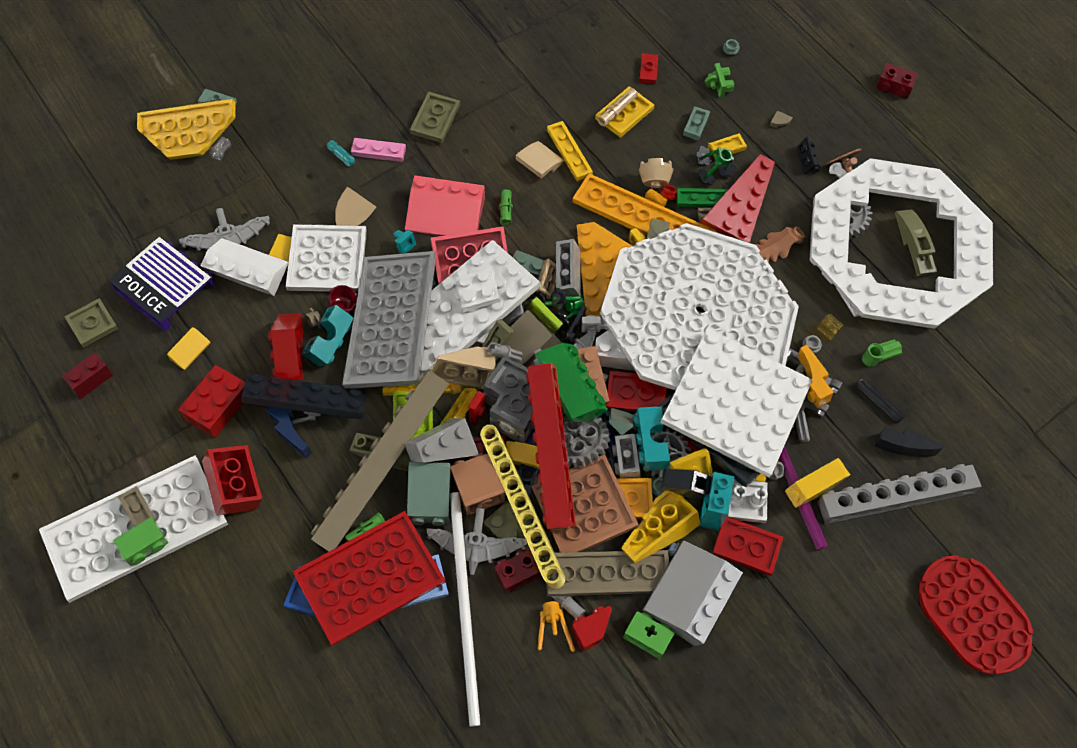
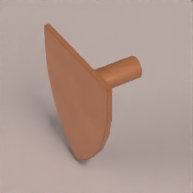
(847, 163)

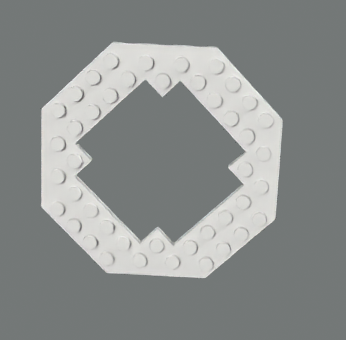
(893, 303)

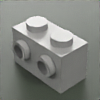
(627, 456)

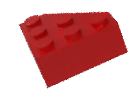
(286, 339)

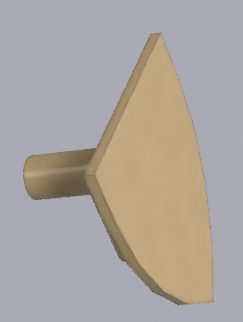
(352, 209)

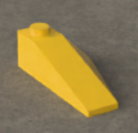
(665, 523)

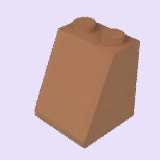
(477, 483)

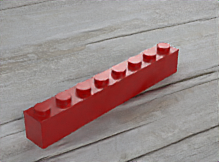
(551, 446)

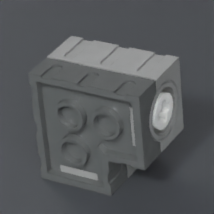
(508, 395)

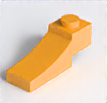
(819, 391)

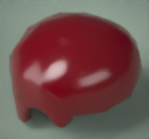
(343, 297)

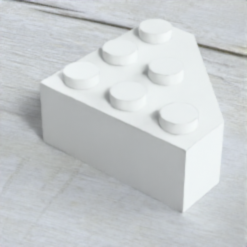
(610, 352)

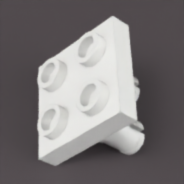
(749, 502)

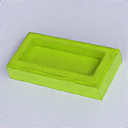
(545, 315)

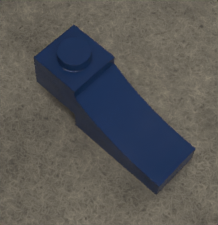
(285, 429)

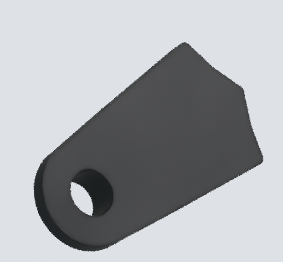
(570, 335)

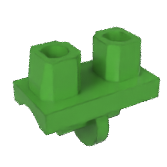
(717, 80)

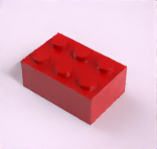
(213, 401)
(231, 480)

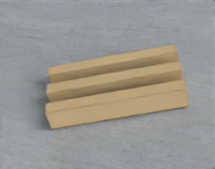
(545, 277)

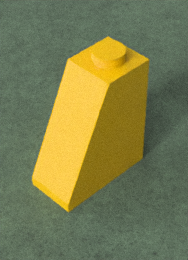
(817, 483)

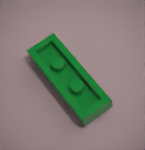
(699, 197)

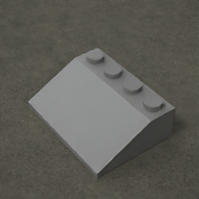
(692, 592)

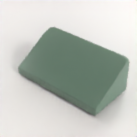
(620, 420)

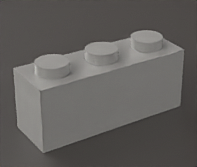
(568, 267)

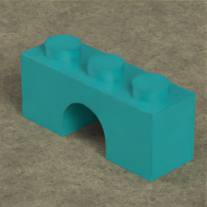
(337, 324)
(651, 454)

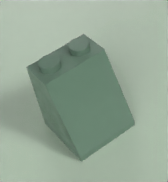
(429, 493)

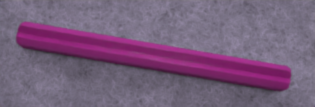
(805, 509)

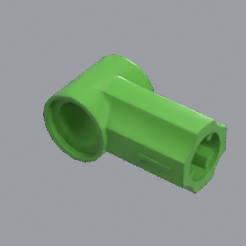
(881, 352)

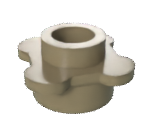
(313, 318)

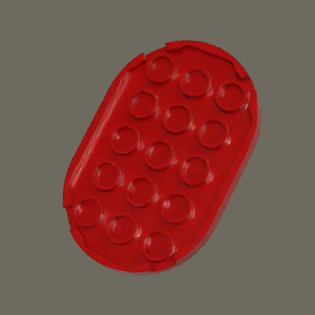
(976, 615)

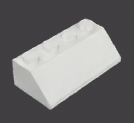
(245, 266)

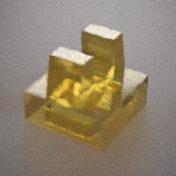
(830, 326)

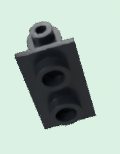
(807, 156)

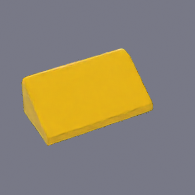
(188, 348)

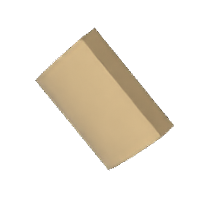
(539, 159)

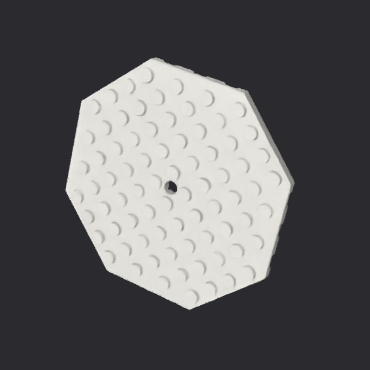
(668, 276)

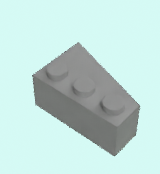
(443, 442)

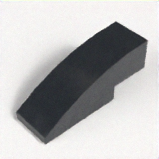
(907, 443)

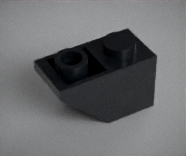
(686, 483)

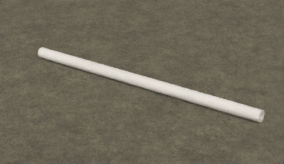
(464, 607)

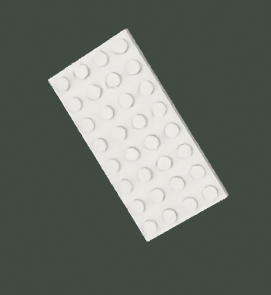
(455, 330)
(83, 541)

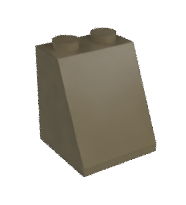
(529, 336)

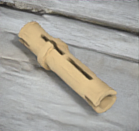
(613, 110)

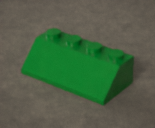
(576, 388)

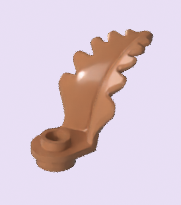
(779, 243)

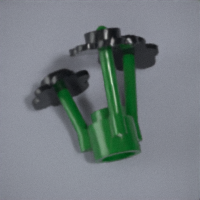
(723, 163)
(558, 299)

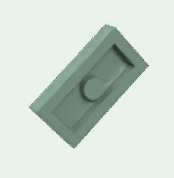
(696, 123)
(530, 263)

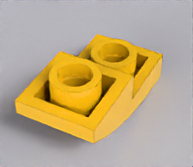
(522, 453)

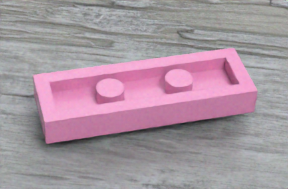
(378, 149)

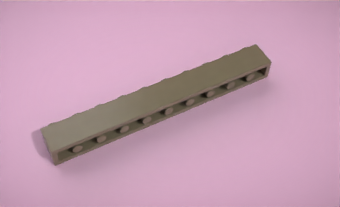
(380, 461)

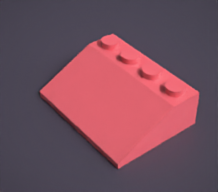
(444, 206)
(458, 248)

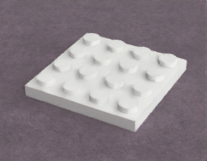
(325, 257)

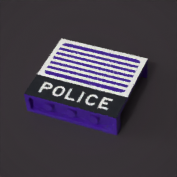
(160, 281)

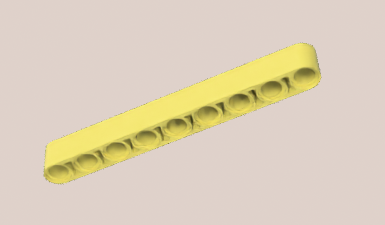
(527, 511)

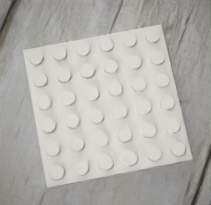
(737, 402)

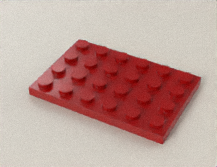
(368, 578)

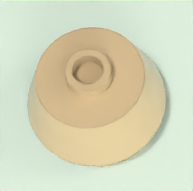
(655, 172)

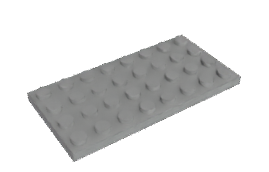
(390, 320)

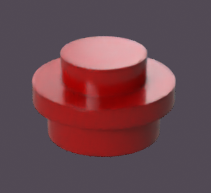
(668, 192)

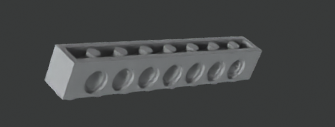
(964, 475)

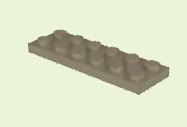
(608, 573)

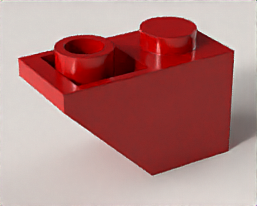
(591, 629)

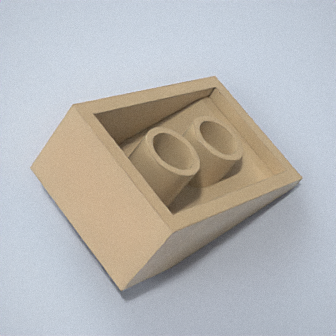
(465, 367)

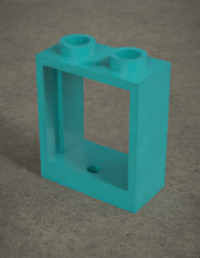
(717, 501)

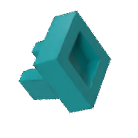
(405, 241)

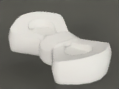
(836, 169)

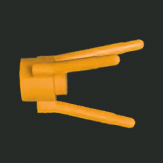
(552, 614)

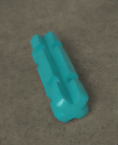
(340, 153)

